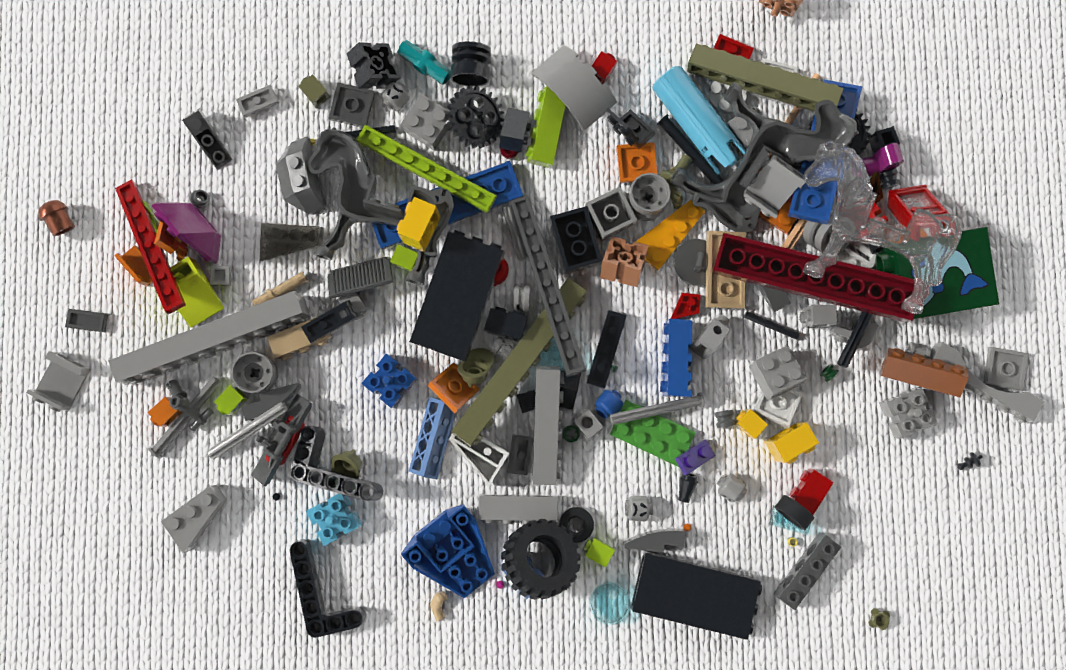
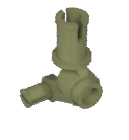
(676, 196)

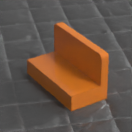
(135, 265)

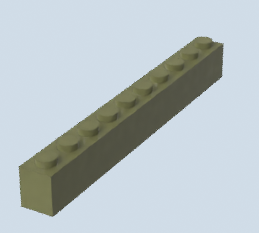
(514, 370)

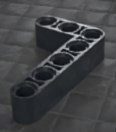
(328, 477)
(306, 597)

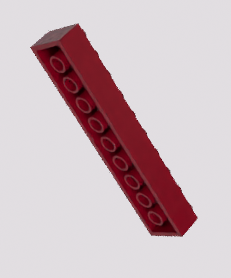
(840, 285)

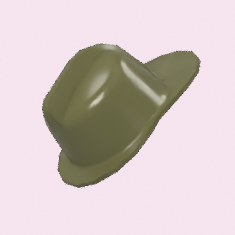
(477, 366)
(347, 463)

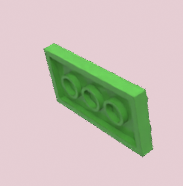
(654, 435)

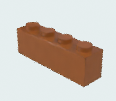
(924, 372)

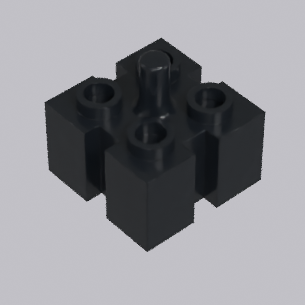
(373, 65)

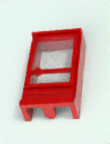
(906, 200)

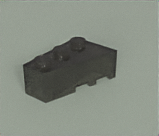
(286, 239)

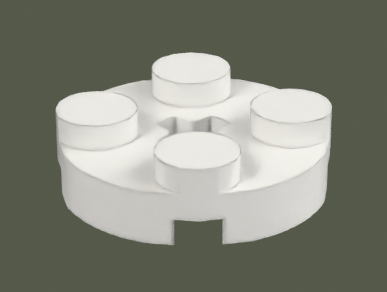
(717, 100)

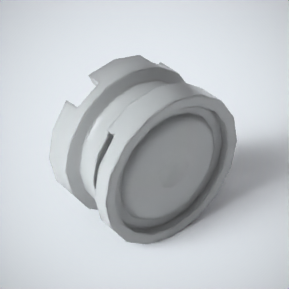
(521, 298)

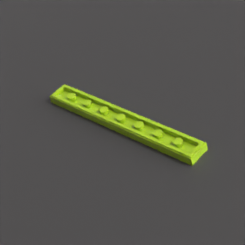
(426, 169)

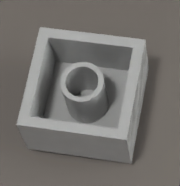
(426, 122)
(610, 213)
(777, 372)

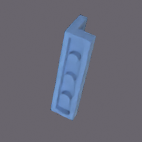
(436, 439)

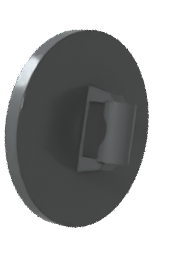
(691, 262)

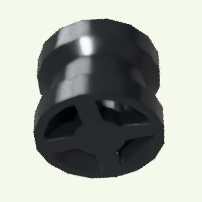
(889, 179)

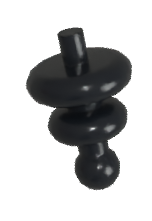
(974, 459)

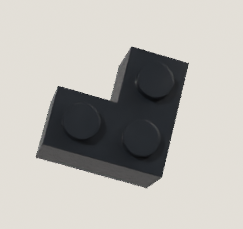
(507, 325)

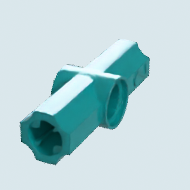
(424, 62)

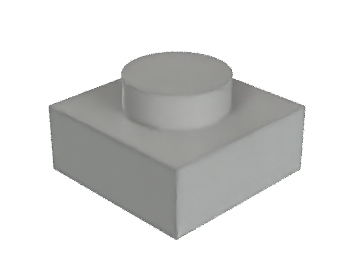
(220, 275)

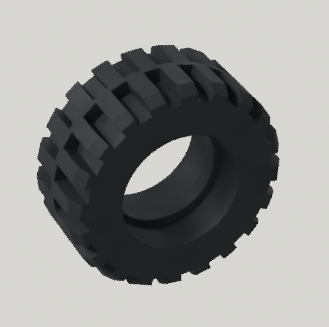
(563, 551)

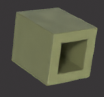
(314, 90)

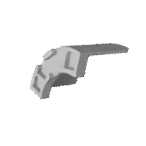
(575, 85)

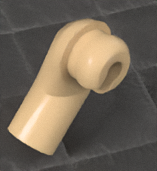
(436, 604)

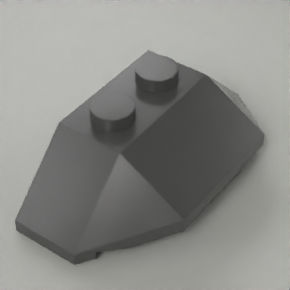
(296, 181)

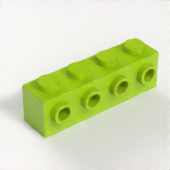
(546, 129)

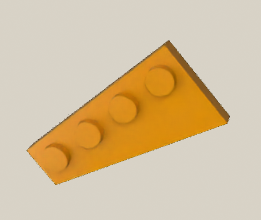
(669, 233)

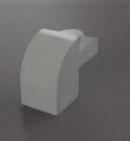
(842, 335)

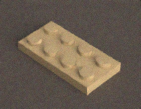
(721, 290)

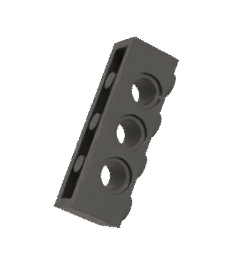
(807, 570)

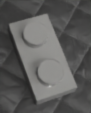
(257, 101)

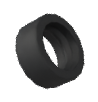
(794, 512)

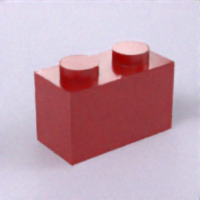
(811, 490)

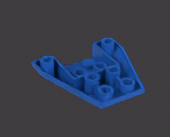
(451, 552)

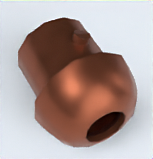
(56, 217)

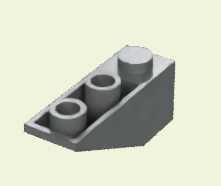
(207, 138)

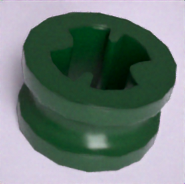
(829, 372)
(573, 439)

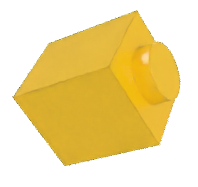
(750, 423)

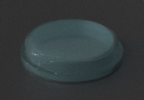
(610, 603)

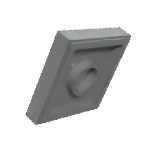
(1006, 368)

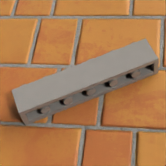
(546, 425)

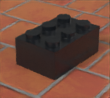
(575, 240)

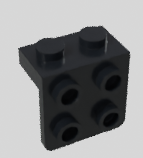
(631, 127)

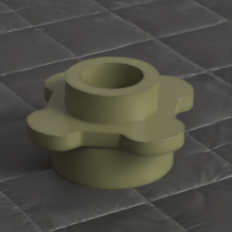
(883, 623)

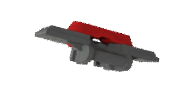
(281, 440)

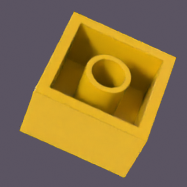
(418, 224)
(792, 442)

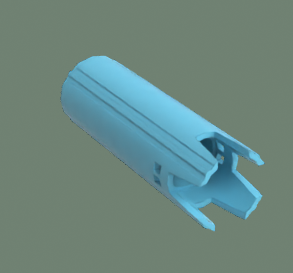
(697, 117)

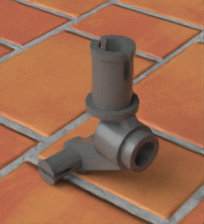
(180, 402)

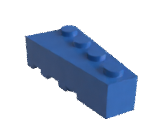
(677, 358)

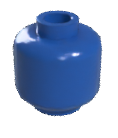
(608, 403)

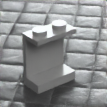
(773, 186)
(60, 382)

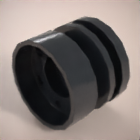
(470, 63)

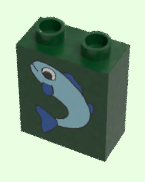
(966, 276)

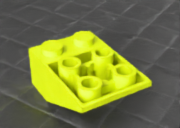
(196, 291)

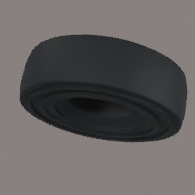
(579, 512)

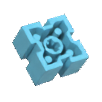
(334, 518)

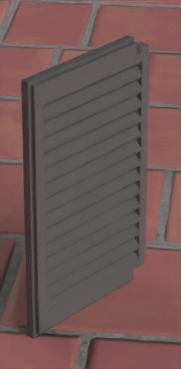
(359, 277)

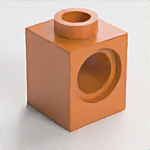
(162, 413)

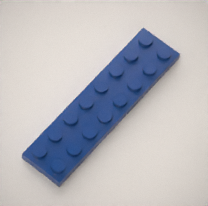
(497, 180)
(817, 202)

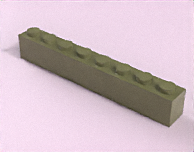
(761, 78)

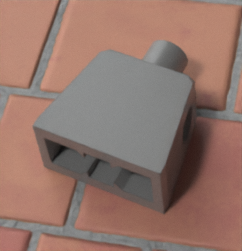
(710, 337)

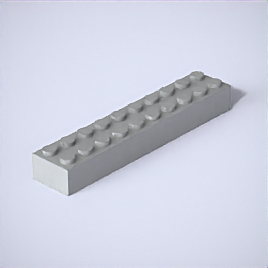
(209, 339)

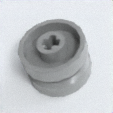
(818, 234)

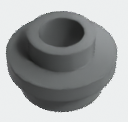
(201, 194)

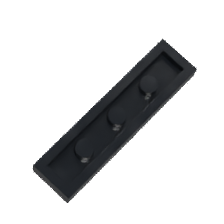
(606, 349)

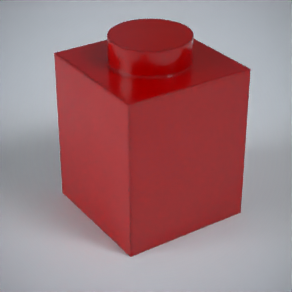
(604, 66)

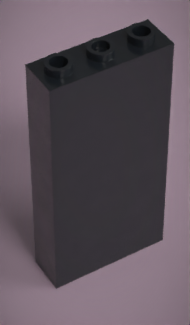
(457, 295)
(696, 595)

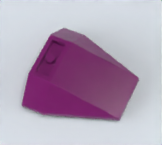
(190, 226)

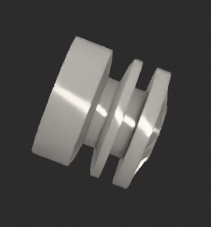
(652, 188)
(243, 371)

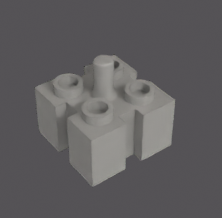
(908, 412)

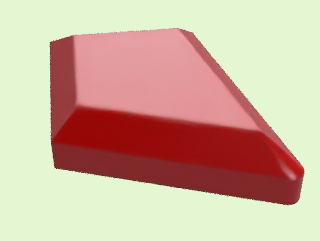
(687, 305)

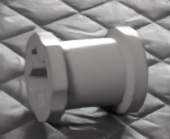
(912, 349)

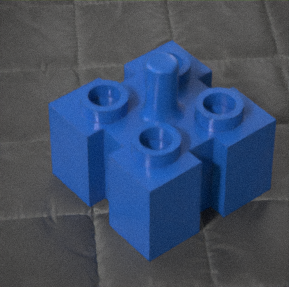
(389, 381)

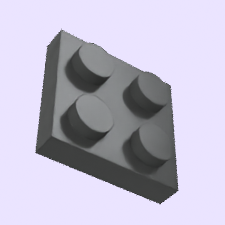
(351, 105)

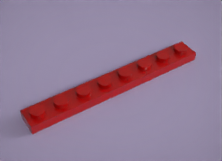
(152, 254)

